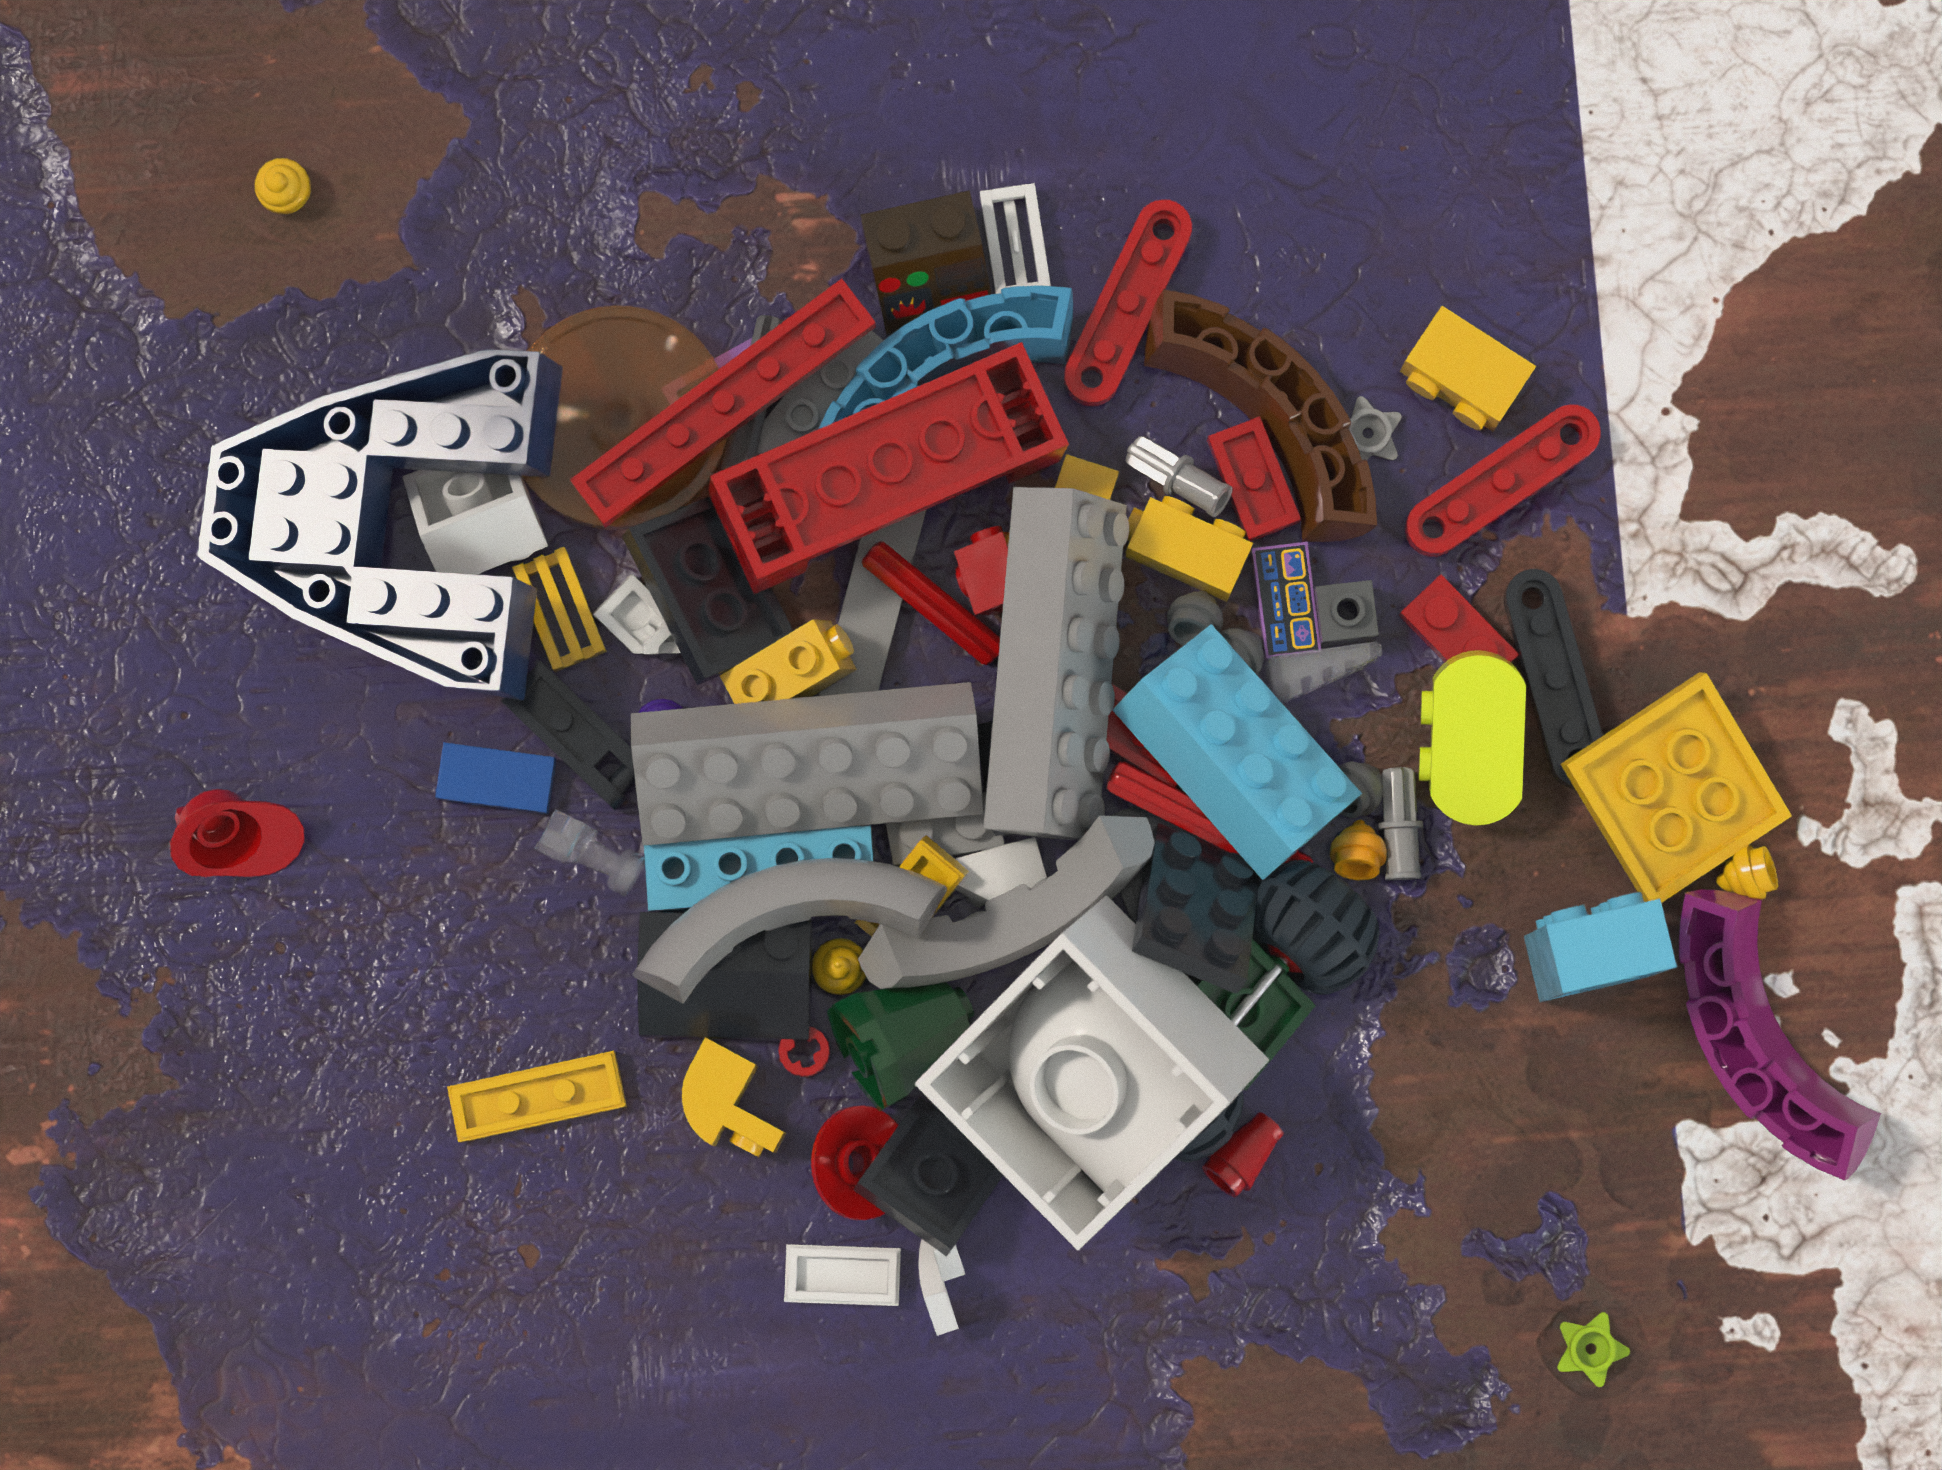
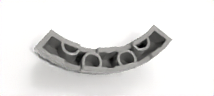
(784, 897)
(1017, 920)

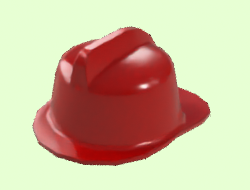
(233, 836)

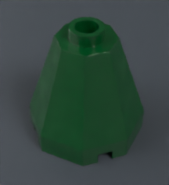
(898, 1035)

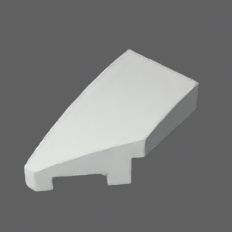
(635, 619)
(1000, 870)
(933, 1271)

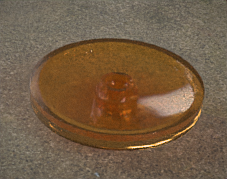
(616, 377)

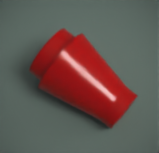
(1243, 1156)

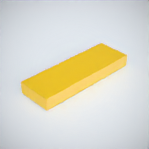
(536, 1096)

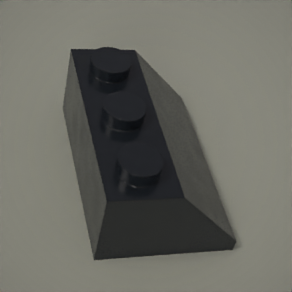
(748, 995)

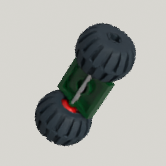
(1305, 935)

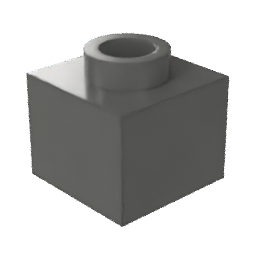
(1334, 629)

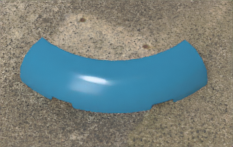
(958, 337)

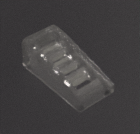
(1303, 672)

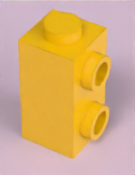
(1187, 547)
(793, 665)

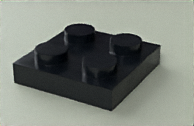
(929, 1177)

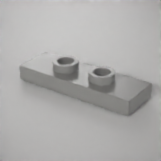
(807, 403)

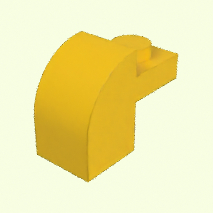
(711, 1100)

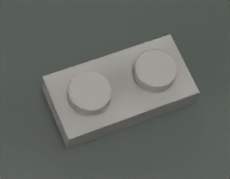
(954, 834)

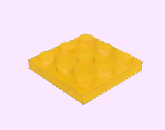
(1676, 789)

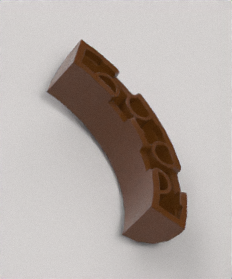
(1293, 401)

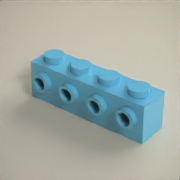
(690, 871)

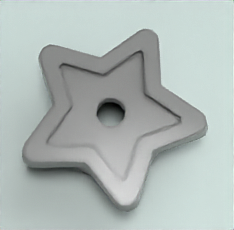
(1381, 424)

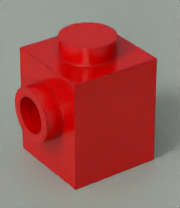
(983, 570)

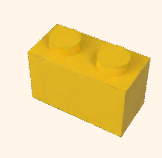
(1466, 370)

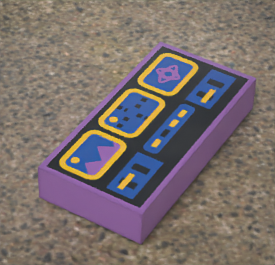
(1285, 599)

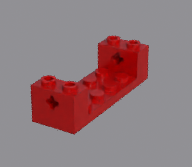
(886, 465)

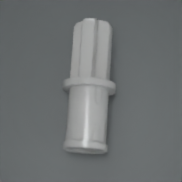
(1178, 475)
(1400, 824)

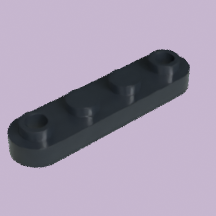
(1552, 669)

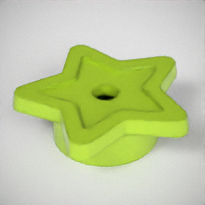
(1607, 1348)

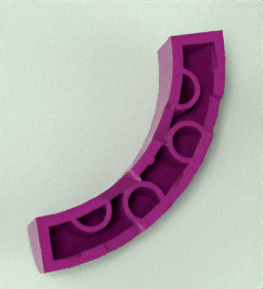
(1749, 1046)

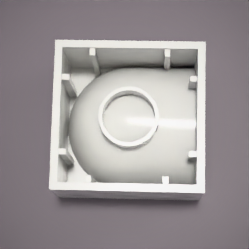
(1091, 1073)

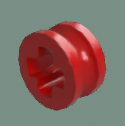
(820, 1057)

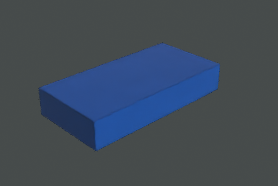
(495, 778)

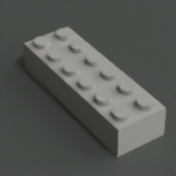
(1055, 663)
(806, 763)

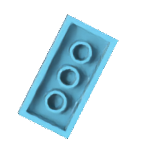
(1236, 751)

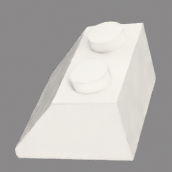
(473, 519)

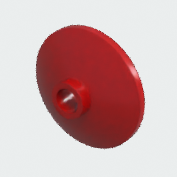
(853, 1132)

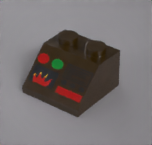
(924, 256)

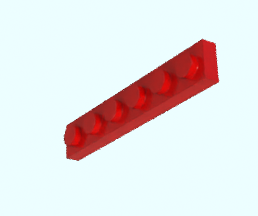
(723, 403)

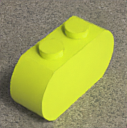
(1475, 737)

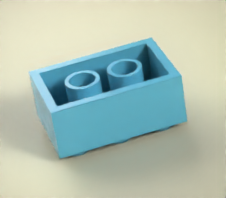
(1599, 950)

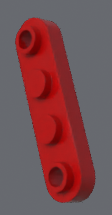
(1127, 302)
(1502, 480)

